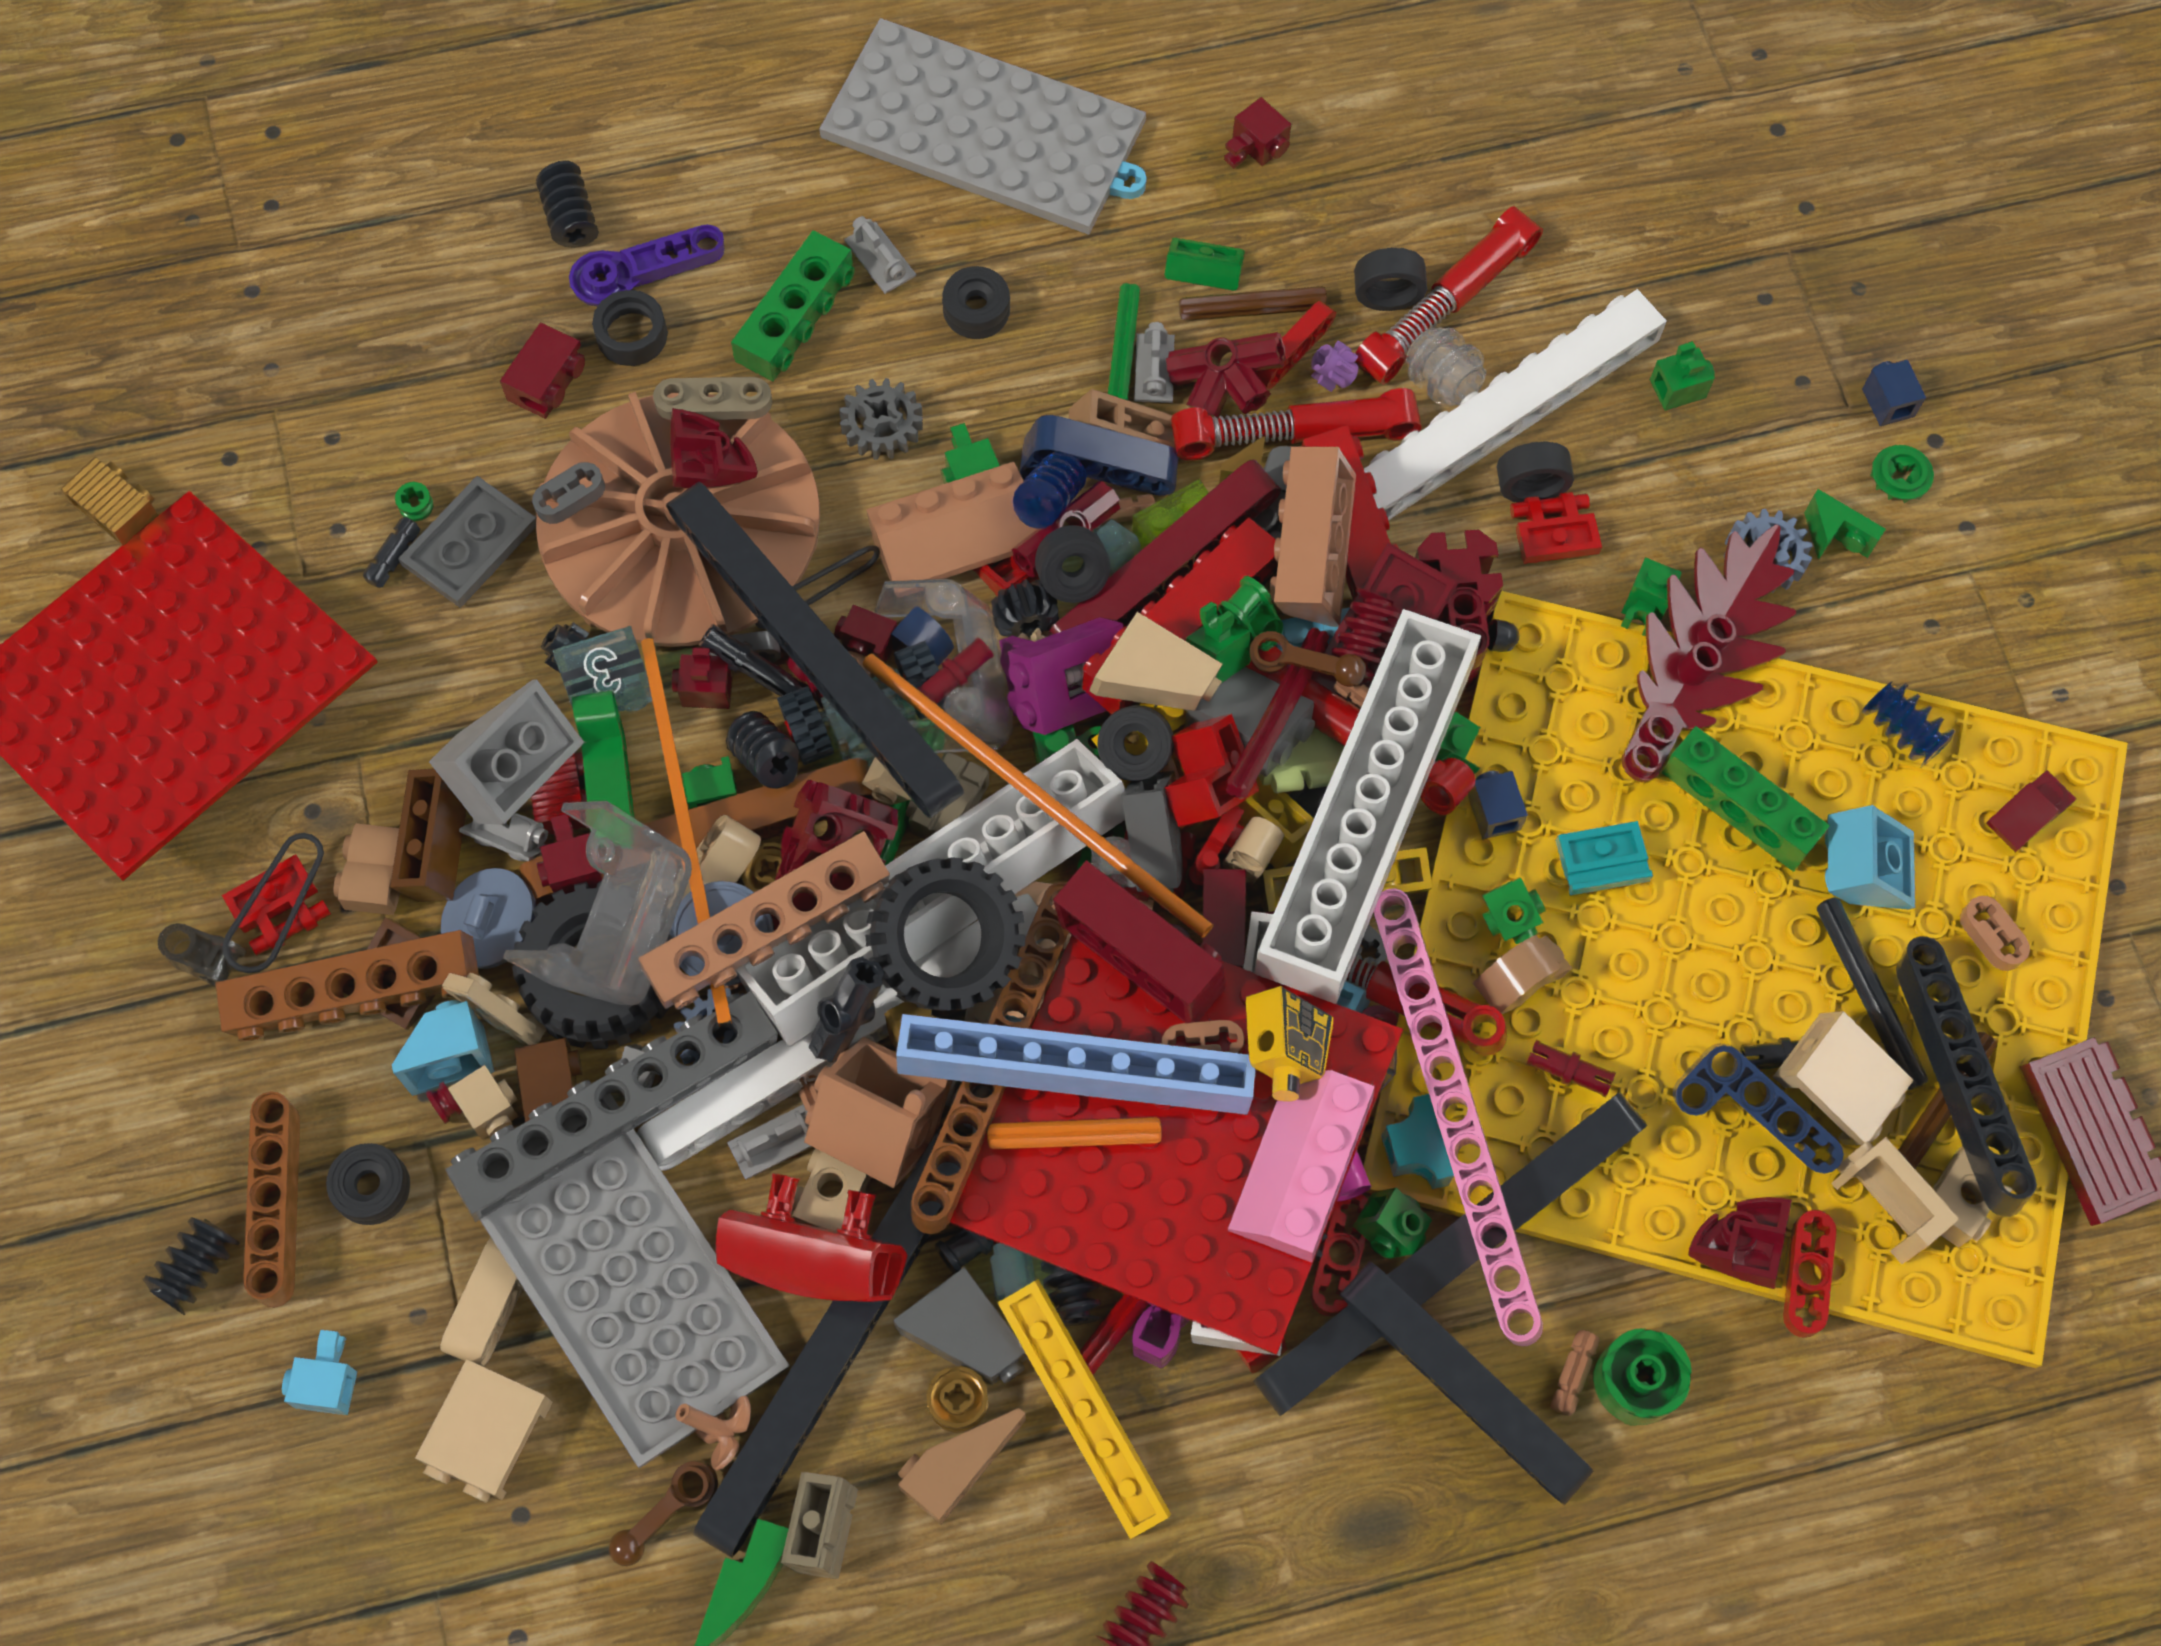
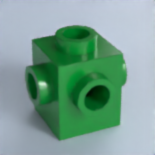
(1511, 894)
(1393, 1223)

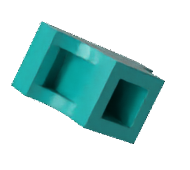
(1418, 1145)

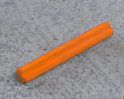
(1074, 1133)

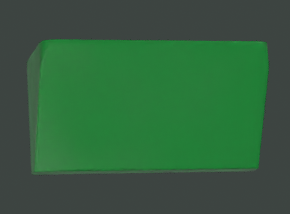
(1204, 264)

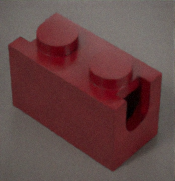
(543, 371)

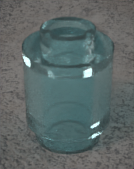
(1010, 1271)

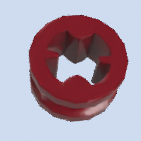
(443, 1102)

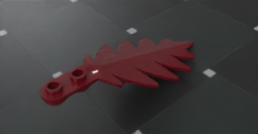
(1706, 647)

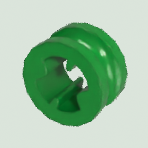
(410, 490)

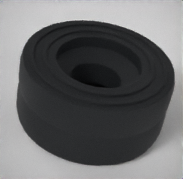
(976, 322)
(1076, 585)
(1114, 753)
(354, 1164)

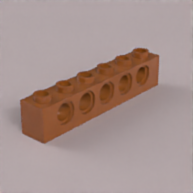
(242, 997)

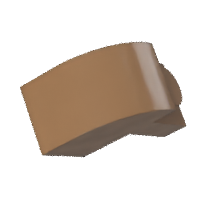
(1522, 973)

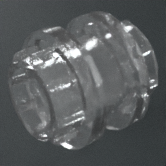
(1445, 365)

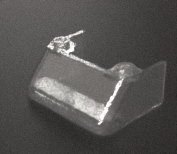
(983, 701)
(630, 912)

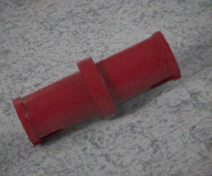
(956, 671)
(1571, 1068)

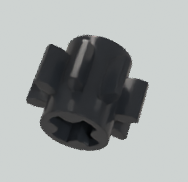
(560, 637)

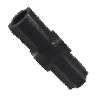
(846, 1009)

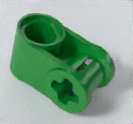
(1253, 610)

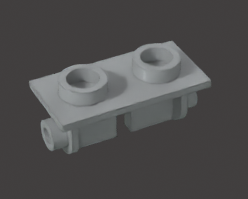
(878, 255)
(1151, 376)
(519, 839)
(771, 1143)

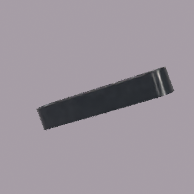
(1964, 1092)
(1466, 1383)

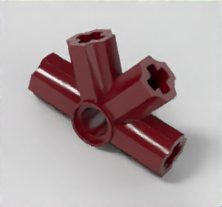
(1235, 378)

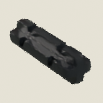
(390, 551)

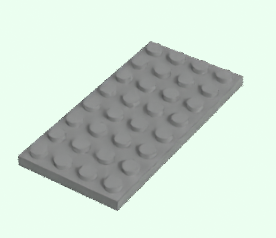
(983, 125)
(632, 1291)

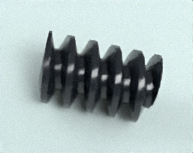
(566, 204)
(763, 749)
(189, 1263)
(1070, 1295)

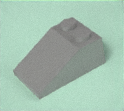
(507, 754)

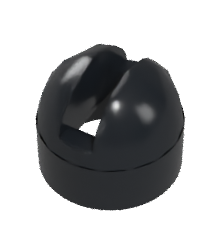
(1502, 636)

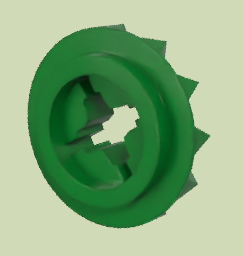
(1903, 459)

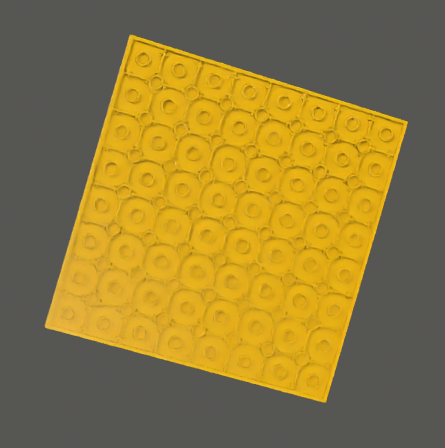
(1738, 956)

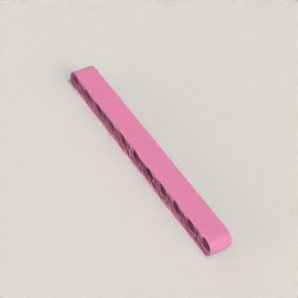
(1457, 1134)

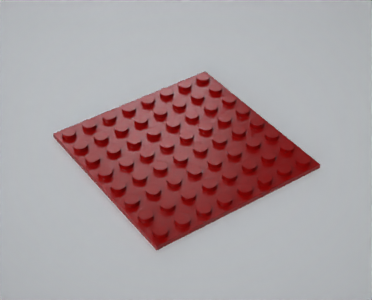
(165, 682)
(1156, 1212)

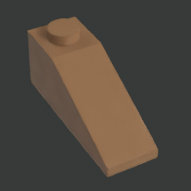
(1123, 417)
(951, 1468)

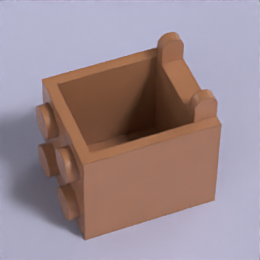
(873, 1114)

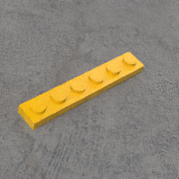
(1084, 1409)

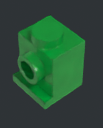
(709, 783)

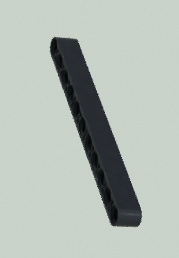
(815, 650)
(1454, 1250)
(809, 1386)

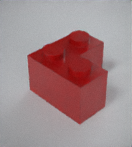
(1208, 757)

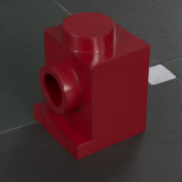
(866, 633)

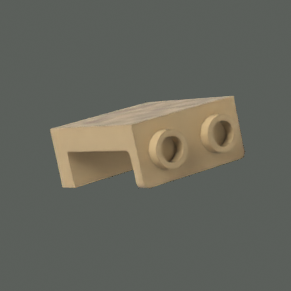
(1845, 1076)
(1900, 1193)
(481, 1431)

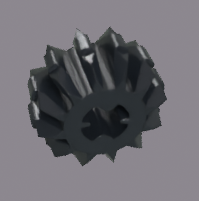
(1024, 609)

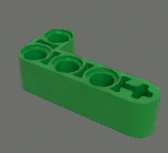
(604, 749)

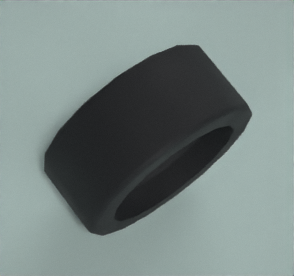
(1388, 264)
(625, 303)
(1535, 470)

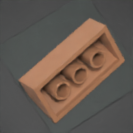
(950, 526)
(1314, 535)

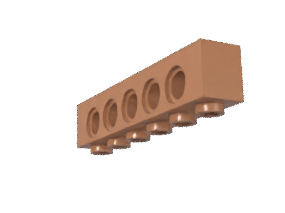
(854, 857)

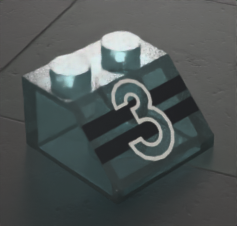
(604, 665)

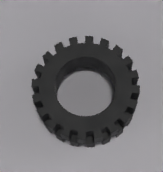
(998, 934)

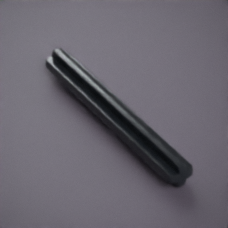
(1871, 991)

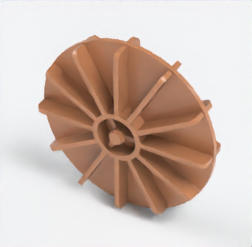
(628, 557)

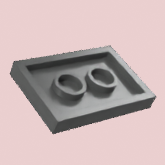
(468, 541)

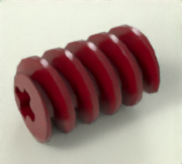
(1367, 628)
(1146, 1610)

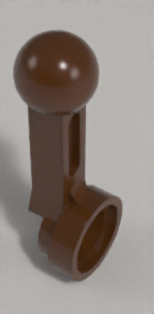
(1347, 669)
(629, 1545)

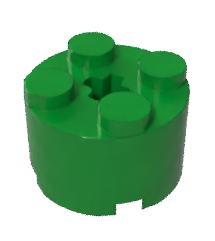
(1632, 1354)

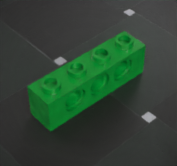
(794, 287)
(1745, 798)

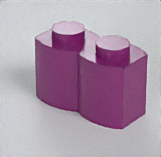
(1157, 1336)

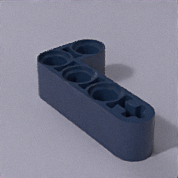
(1104, 454)
(1765, 1113)

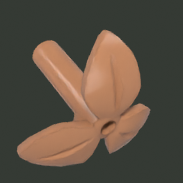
(718, 1429)

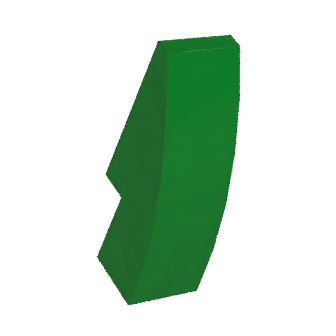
(743, 1584)

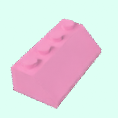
(1302, 1165)

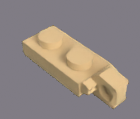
(494, 1009)

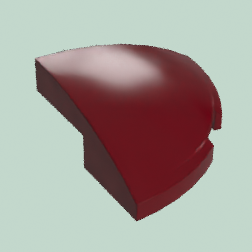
(706, 453)
(1746, 1241)

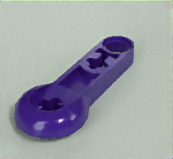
(642, 263)

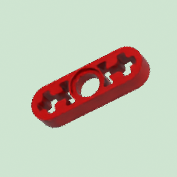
(1300, 340)
(1323, 1280)
(1817, 1306)

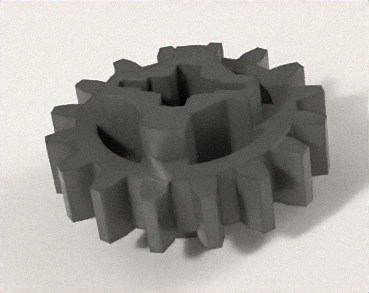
(882, 421)

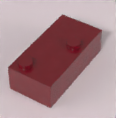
(1140, 944)

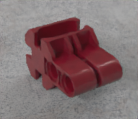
(1477, 591)
(844, 816)

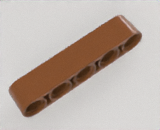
(282, 1216)

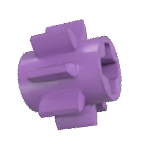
(1334, 366)

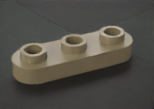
(727, 404)

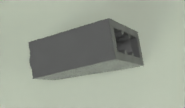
(1153, 829)
(964, 1329)

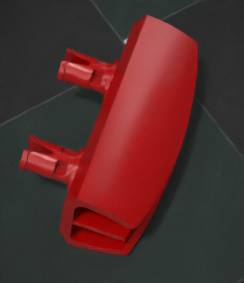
(807, 1257)

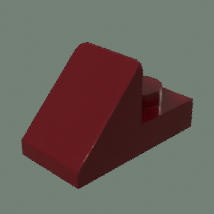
(2031, 810)

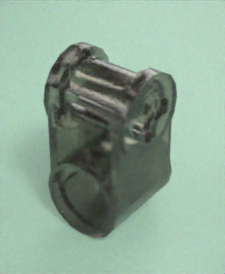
(204, 955)

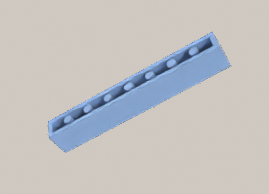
(1075, 1064)

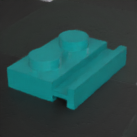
(1604, 858)

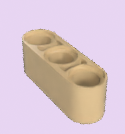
(1254, 849)
(726, 851)
(482, 1309)

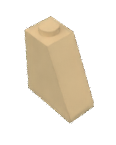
(1156, 669)

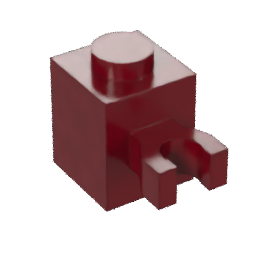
(1258, 133)
(703, 680)
(566, 859)

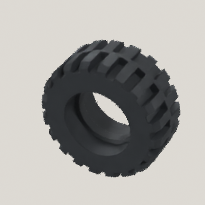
(564, 1013)

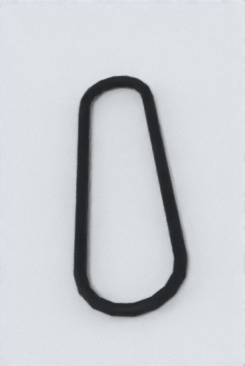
(831, 568)
(254, 895)

